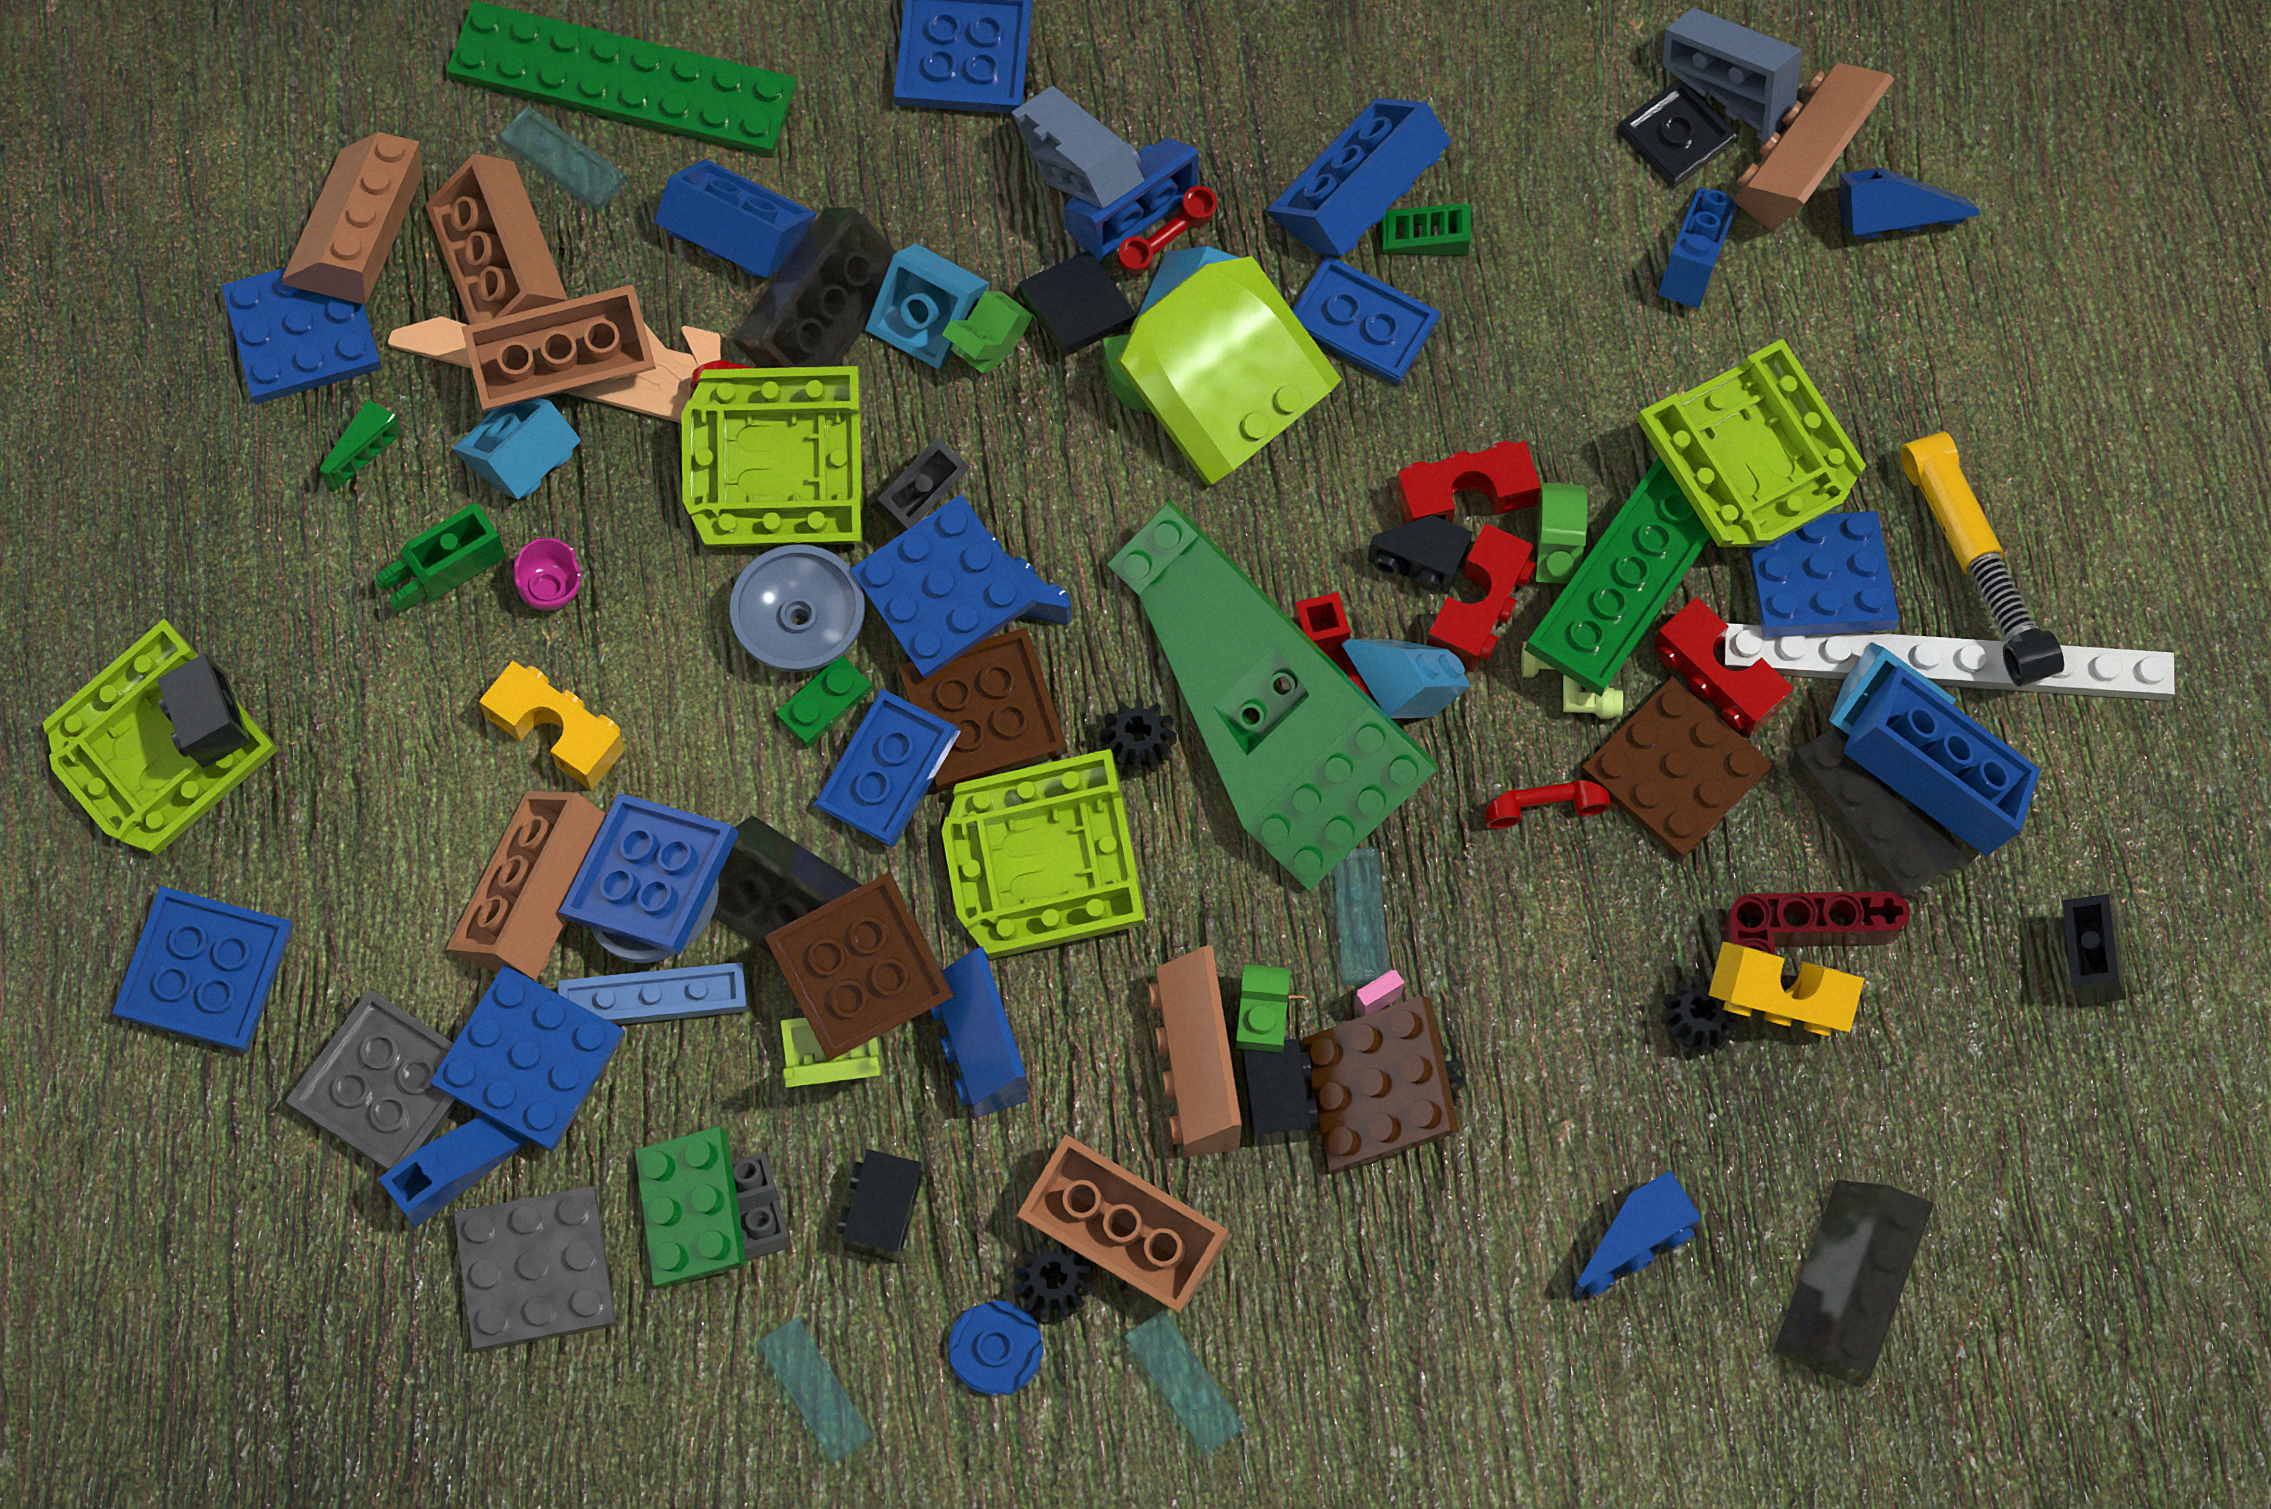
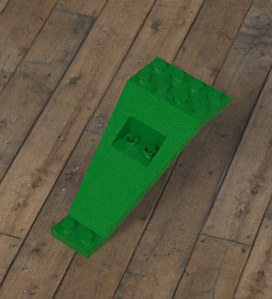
(1321, 755)

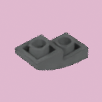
(759, 1207)

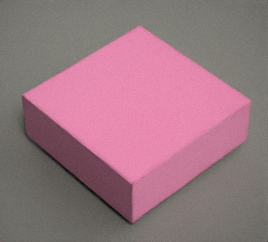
(1379, 993)

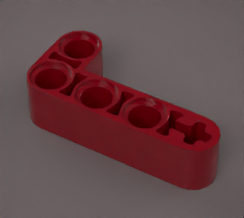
(1818, 927)

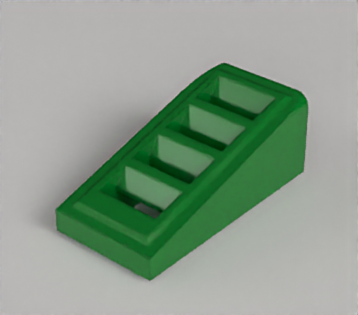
(1441, 244)
(361, 442)

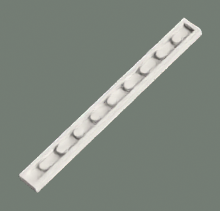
(1955, 662)

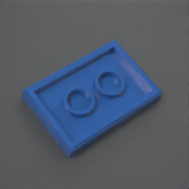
(1365, 320)
(887, 768)

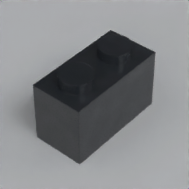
(920, 486)
(202, 711)
(2094, 949)
(1278, 1095)
(881, 1205)

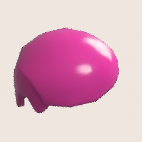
(547, 574)

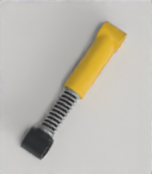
(1935, 467)

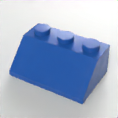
(1168, 173)
(733, 218)
(980, 1038)

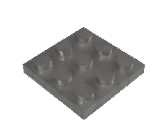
(376, 1083)
(534, 1269)

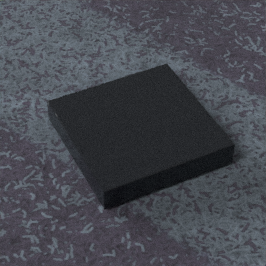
(1677, 133)
(1076, 302)

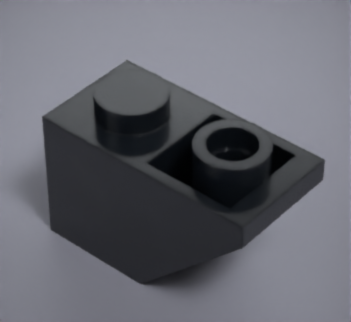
(1422, 550)

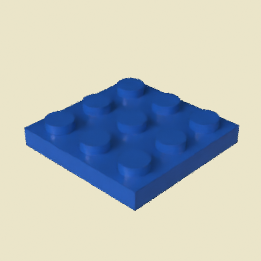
(963, 54)
(296, 336)
(1825, 579)
(943, 586)
(649, 873)
(203, 969)
(528, 1058)

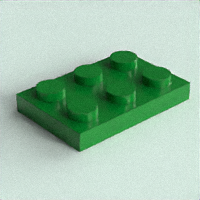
(690, 1207)

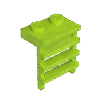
(809, 1065)

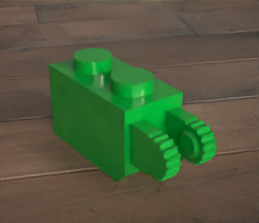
(443, 558)

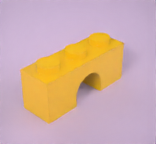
(525, 700)
(1752, 980)

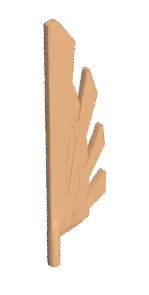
(654, 392)

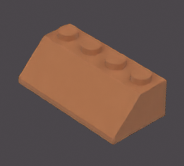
(1810, 142)
(357, 218)
(493, 241)
(558, 348)
(526, 883)
(1197, 1055)
(1124, 1224)

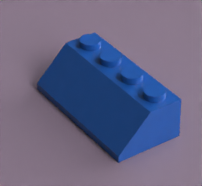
(1361, 175)
(1943, 762)

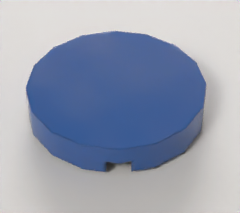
(996, 1348)

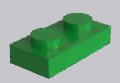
(824, 701)

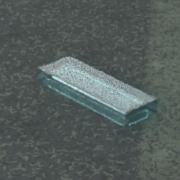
(563, 158)
(1360, 917)
(1184, 1383)
(815, 1390)

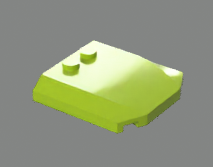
(1224, 365)
(1755, 450)
(774, 456)
(119, 752)
(1043, 856)

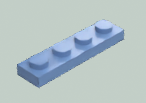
(661, 993)

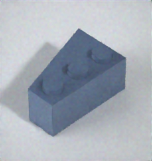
(1736, 66)
(1077, 150)

